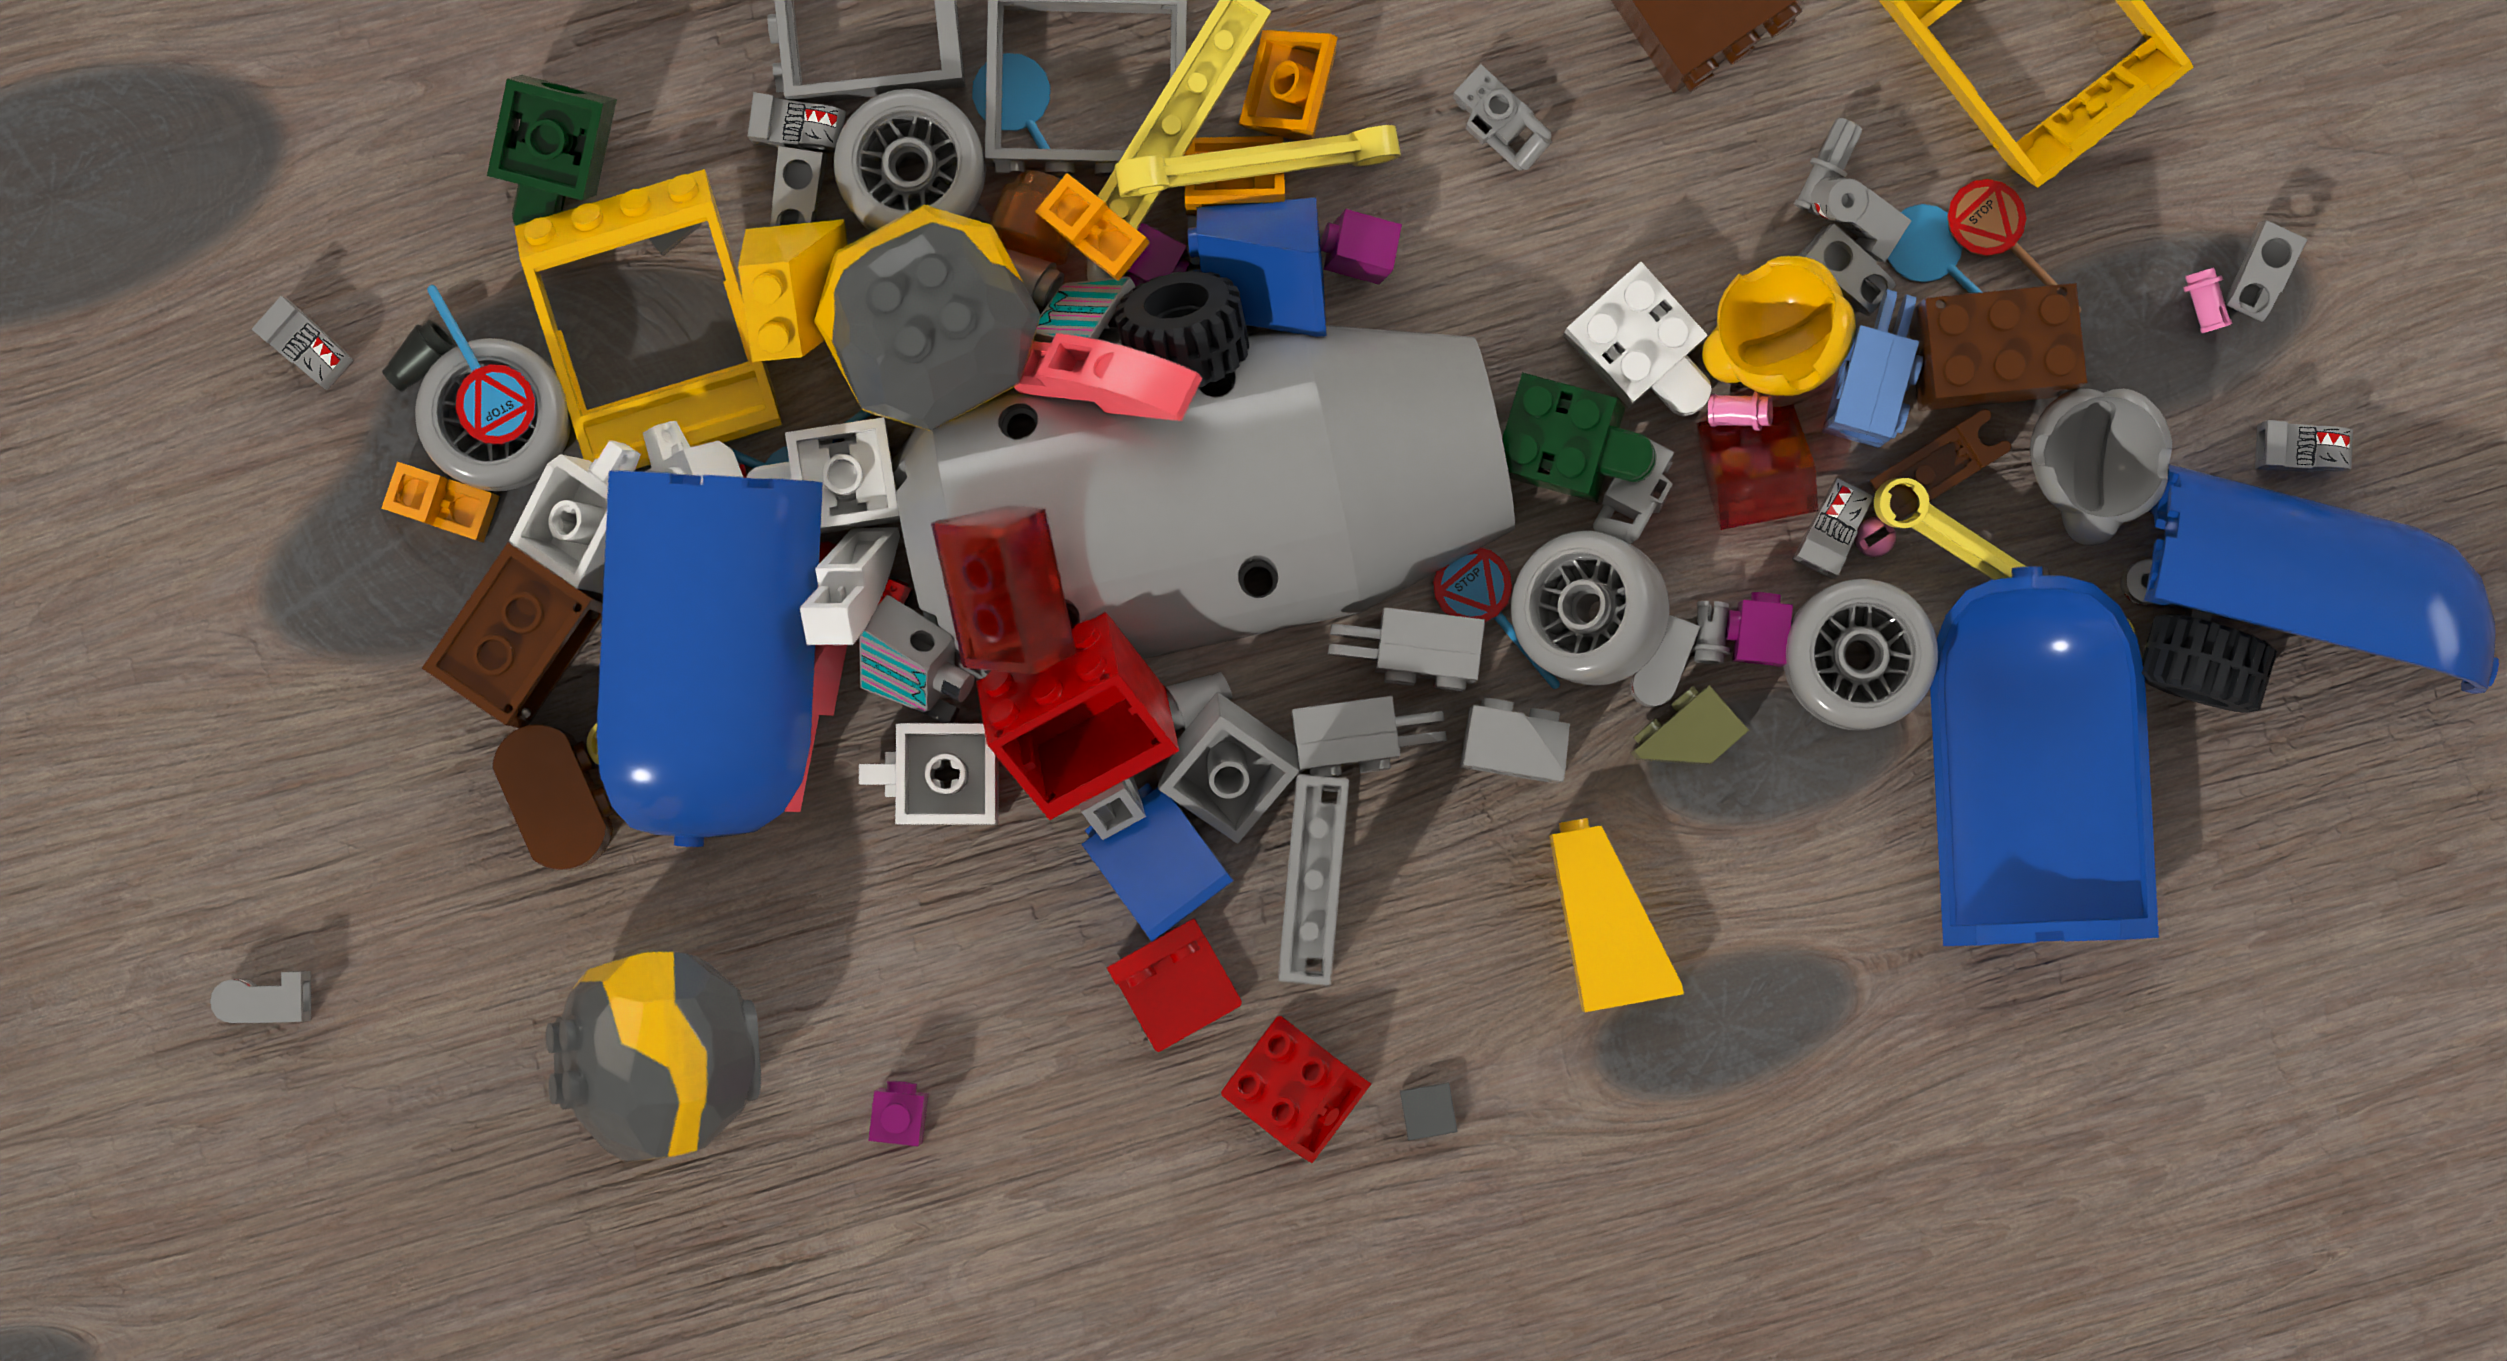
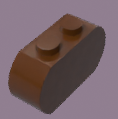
(554, 796)

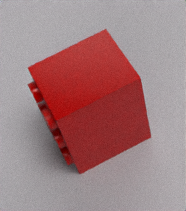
(1078, 720)

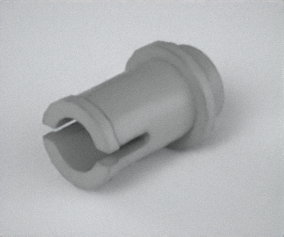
(1711, 635)

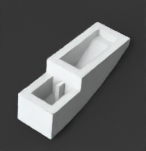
(849, 586)

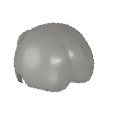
(2101, 459)

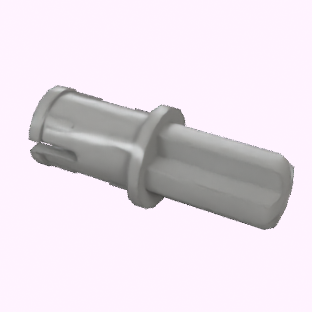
(1831, 159)

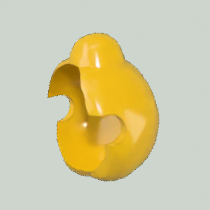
(1781, 328)

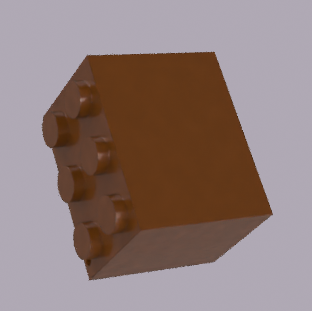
(1694, 36)
(1998, 347)
(514, 637)

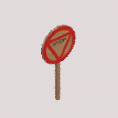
(1990, 220)

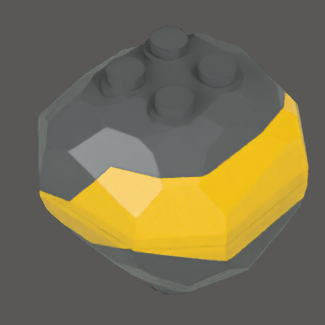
(927, 317)
(655, 1054)

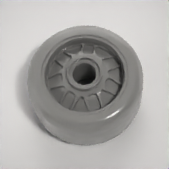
(904, 127)
(487, 464)
(1555, 600)
(1899, 647)

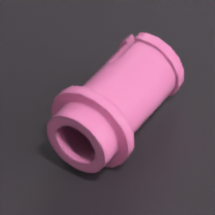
(2208, 300)
(1740, 410)

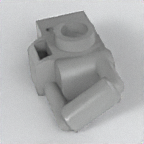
(1502, 116)
(1635, 500)

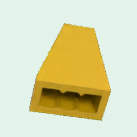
(1608, 931)

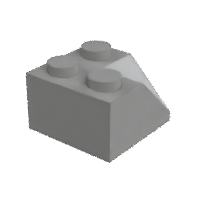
(1514, 743)
(1228, 768)

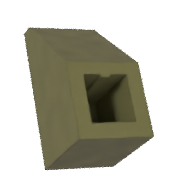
(1694, 734)

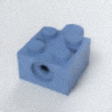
(1874, 378)

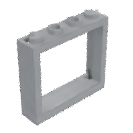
(788, 73)
(1060, 161)
(1313, 879)

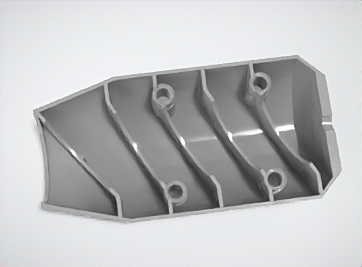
(1325, 464)

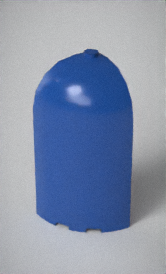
(2322, 575)
(706, 650)
(2042, 767)

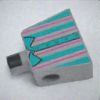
(1084, 310)
(909, 659)

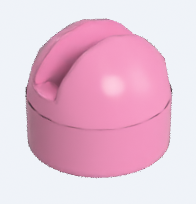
(1870, 527)

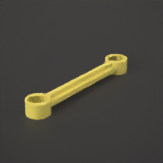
(1156, 173)
(1946, 532)

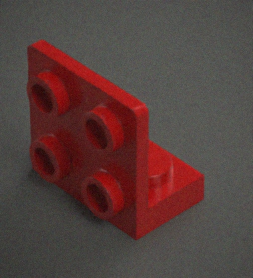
(1175, 985)
(1295, 1089)

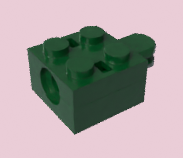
(556, 147)
(1573, 438)

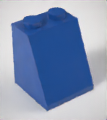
(1271, 259)
(1158, 864)

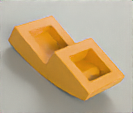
(1092, 227)
(440, 502)

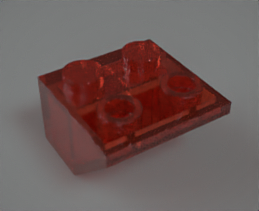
(1759, 472)

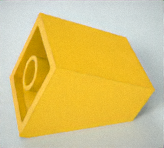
(783, 283)

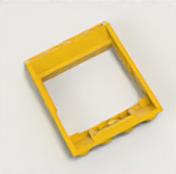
(2082, 119)
(706, 407)

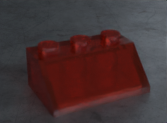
(1004, 589)

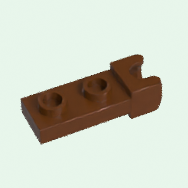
(1941, 464)

